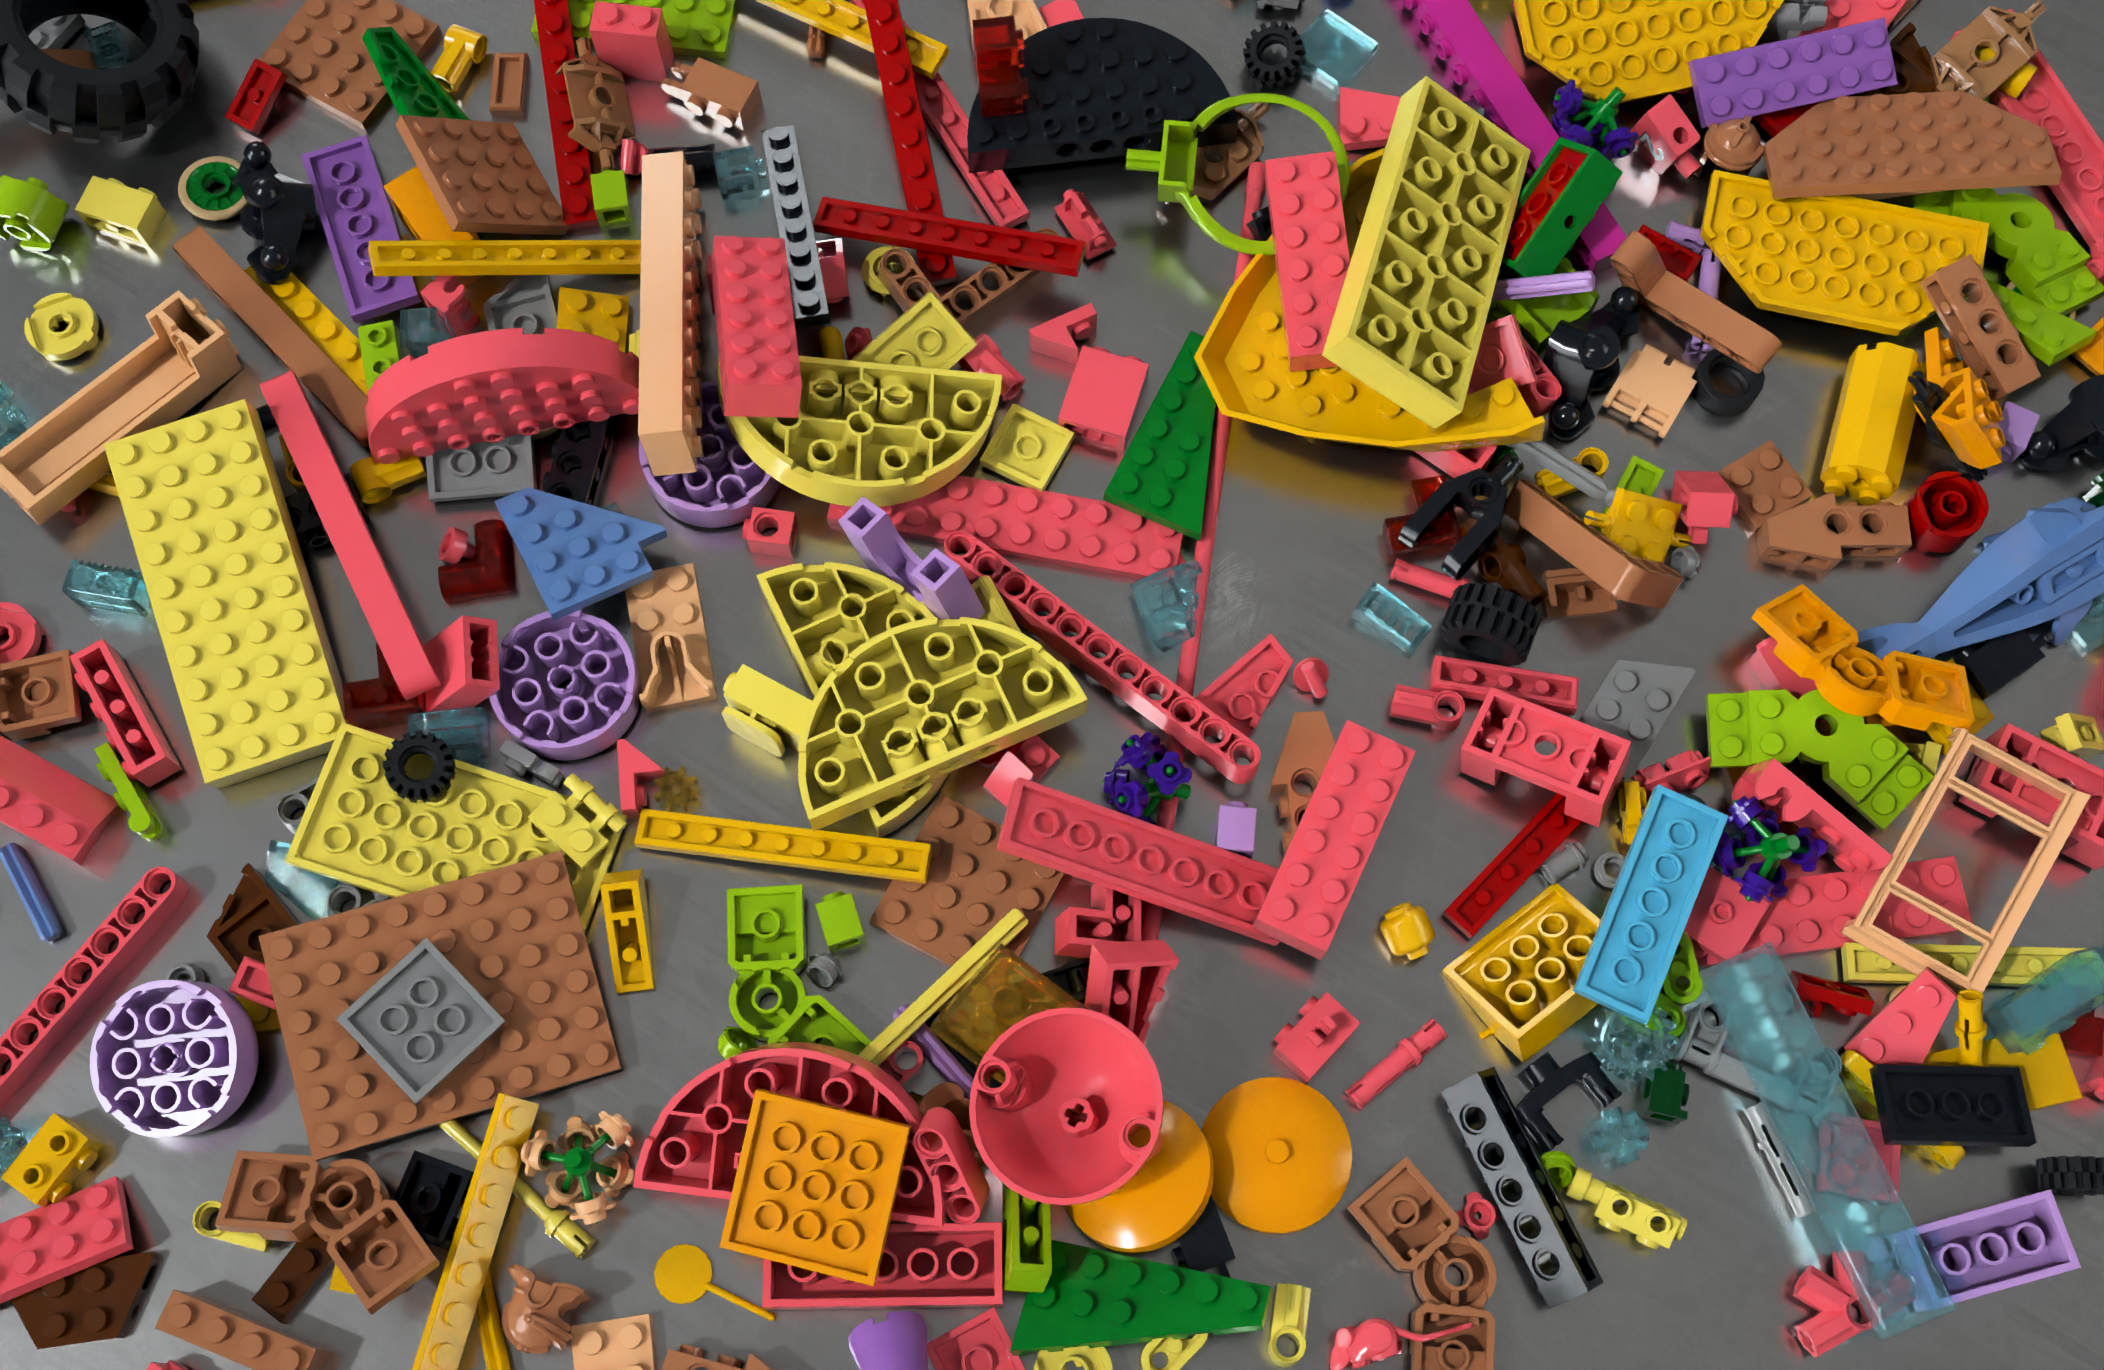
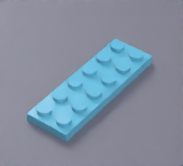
(1650, 904)

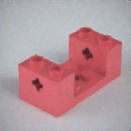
(1582, 768)
(2087, 836)

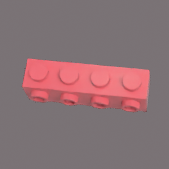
(125, 713)

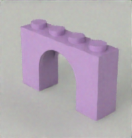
(933, 581)

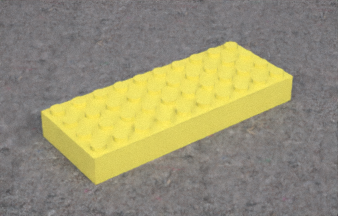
(1428, 254)
(229, 592)

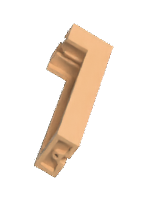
(140, 392)

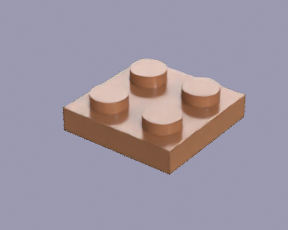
(1764, 485)

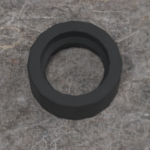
(1714, 399)

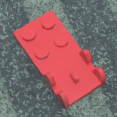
(1804, 807)

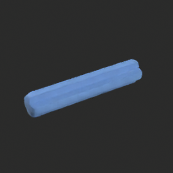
(31, 892)

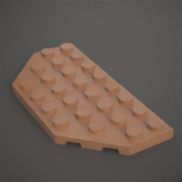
(1907, 147)

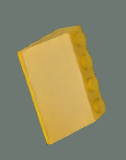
(1526, 972)

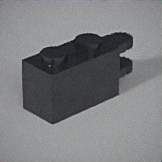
(2001, 660)
(1205, 1244)

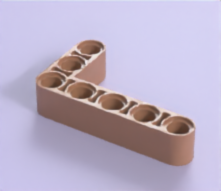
(970, 289)
(1729, 332)
(1590, 551)

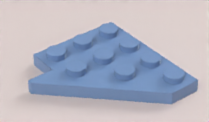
(577, 548)

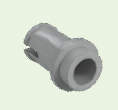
(1564, 862)

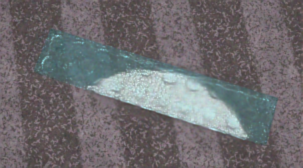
(1827, 1142)

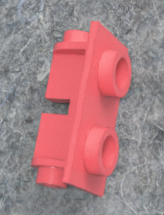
(1084, 223)
(1686, 772)

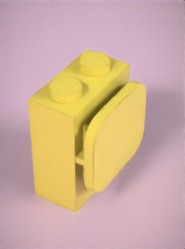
(764, 711)

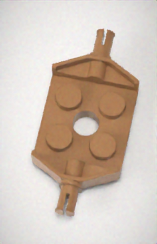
(2005, 32)
(597, 124)
(1213, 178)

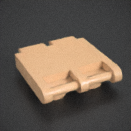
(1651, 389)

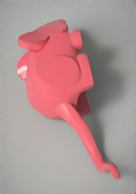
(1375, 1341)

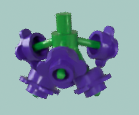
(1602, 118)
(1163, 768)
(1765, 838)

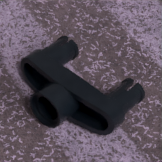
(1549, 1081)

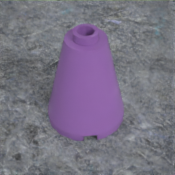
(891, 1344)

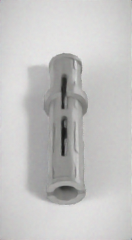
(1799, 1202)

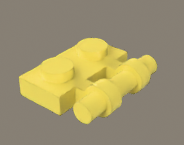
(571, 831)

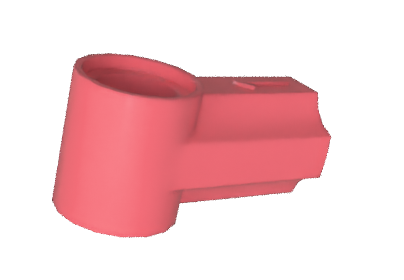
(988, 359)
(1423, 706)

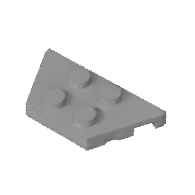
(523, 305)
(1636, 703)

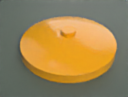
(1277, 1155)
(1161, 1198)

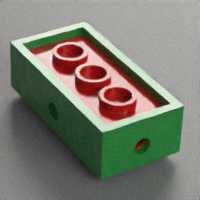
(1556, 207)

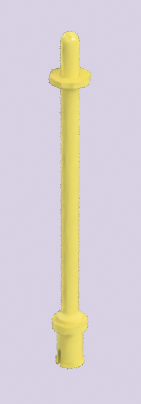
(555, 1221)

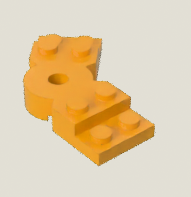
(1899, 687)

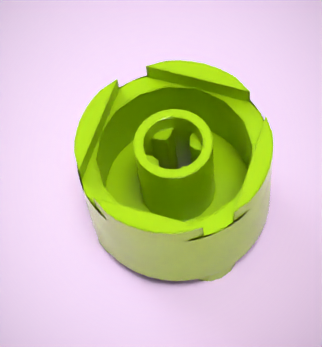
(30, 212)

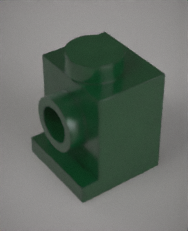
(1665, 1095)

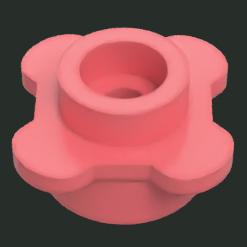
(1488, 1212)

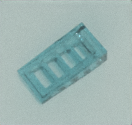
(1399, 609)

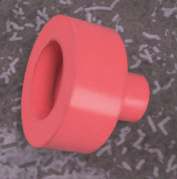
(455, 546)

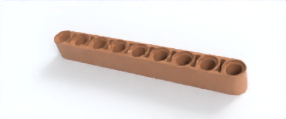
(275, 331)

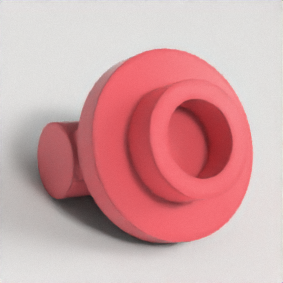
(631, 157)
(857, 340)
(1311, 676)

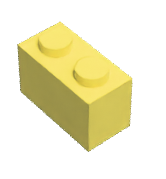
(121, 210)

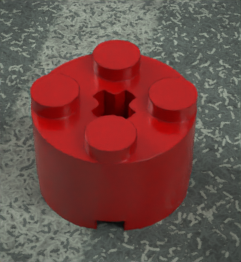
(1946, 512)

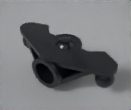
(276, 215)
(1587, 359)
(2072, 430)

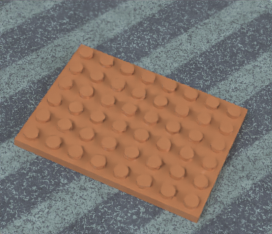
(508, 935)

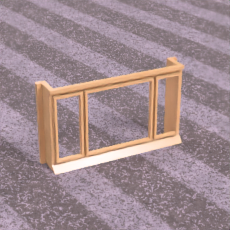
(1998, 939)

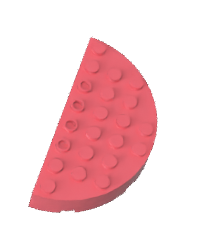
(496, 389)
(705, 1123)

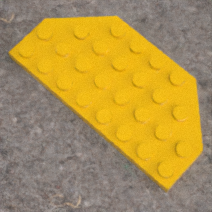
(1636, 42)
(1833, 254)

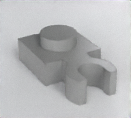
(522, 760)

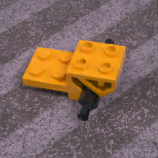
(1957, 408)

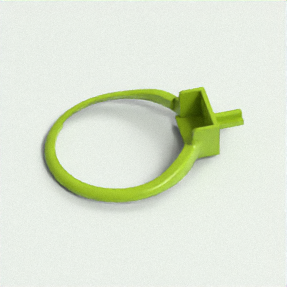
(1178, 161)

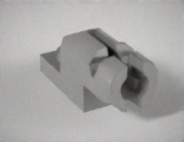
(1795, 15)

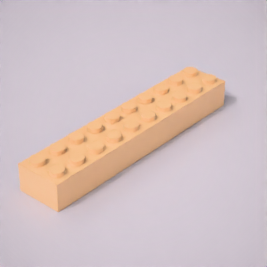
(669, 315)

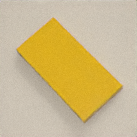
(2044, 1073)

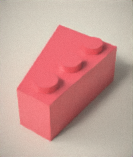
(1128, 980)

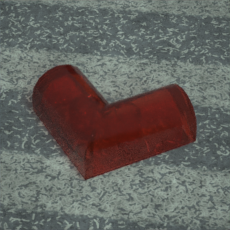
(1446, 530)
(487, 575)

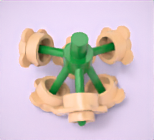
(581, 1142)

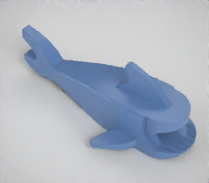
(2023, 577)

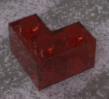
(997, 65)
(379, 700)

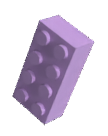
(2000, 1246)

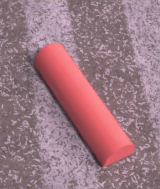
(1476, 678)

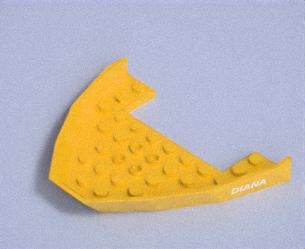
(1251, 377)

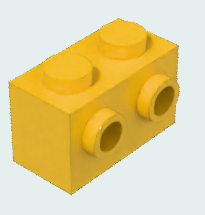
(52, 1161)

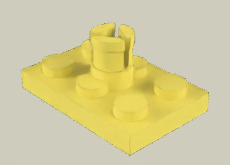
(921, 338)

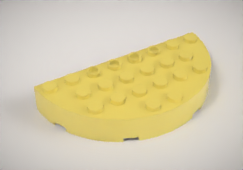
(872, 430)
(823, 619)
(923, 707)

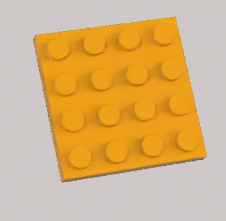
(815, 1186)

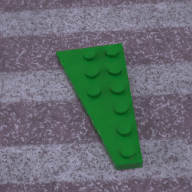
(406, 77)
(1170, 453)
(1123, 1300)

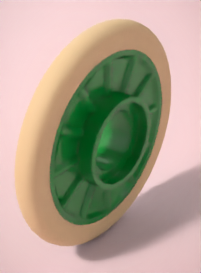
(197, 179)

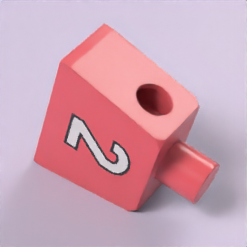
(1667, 139)

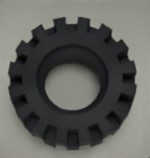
(1266, 37)
(419, 744)
(2071, 1175)

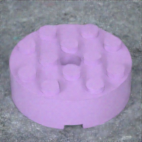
(724, 484)
(593, 707)
(136, 1064)

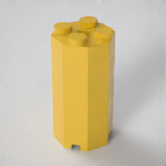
(1872, 424)

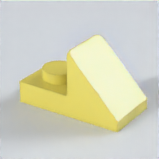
(2075, 735)

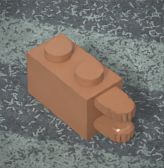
(714, 92)

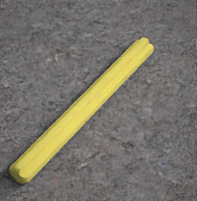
(943, 989)

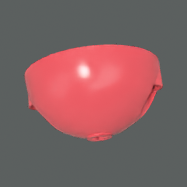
(1066, 1067)

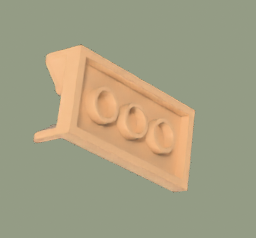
(671, 640)
(615, 1344)

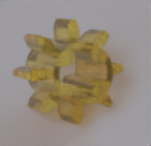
(670, 779)

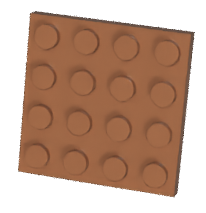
(328, 57)
(482, 176)
(965, 889)

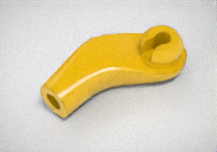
(831, 343)

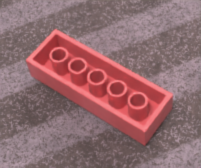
(1308, 251)
(755, 327)
(1333, 840)
(917, 1270)

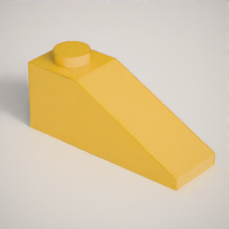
(628, 930)

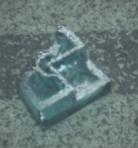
(1169, 603)
(300, 886)

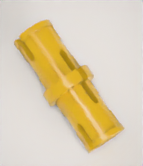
(1970, 1028)

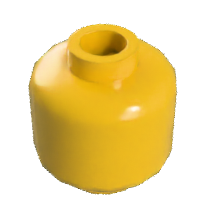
(1407, 930)

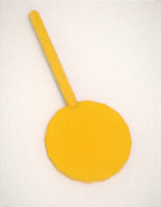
(686, 1274)

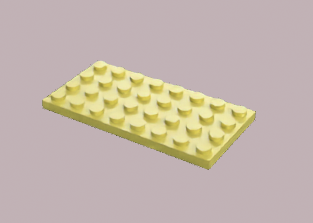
(394, 847)

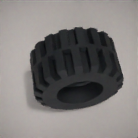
(1490, 624)

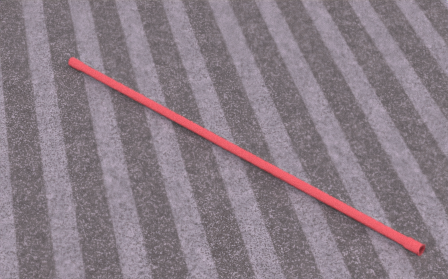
(1189, 653)

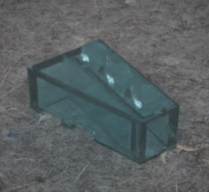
(2049, 1001)

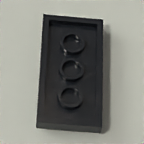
(1952, 1105)

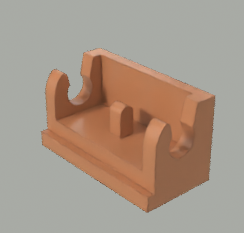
(1574, 595)

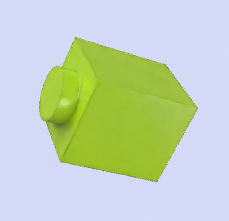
(611, 198)
(840, 921)

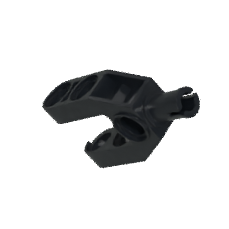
(1462, 493)

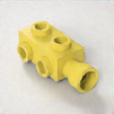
(1633, 1215)

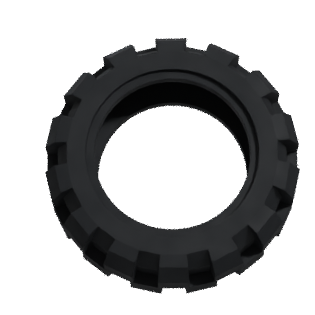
(107, 100)

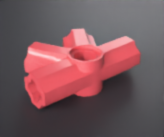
(1832, 1301)

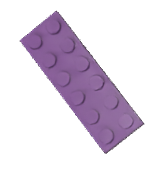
(1793, 72)
(352, 214)

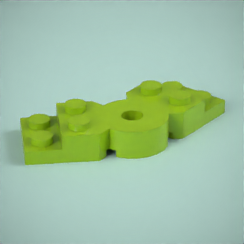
(2042, 259)
(1857, 758)
(767, 954)

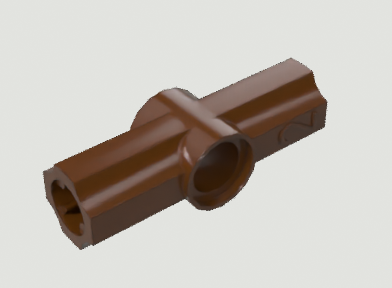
(1506, 565)

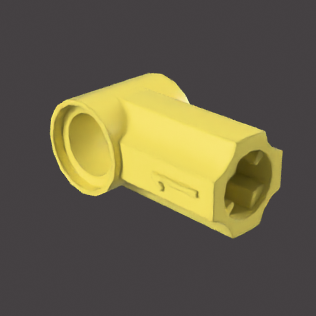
(249, 1240)
(1289, 1321)

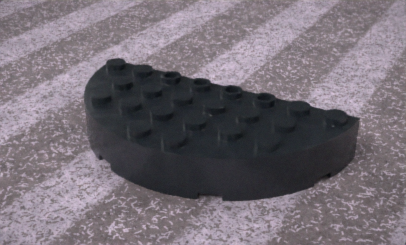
(1098, 93)

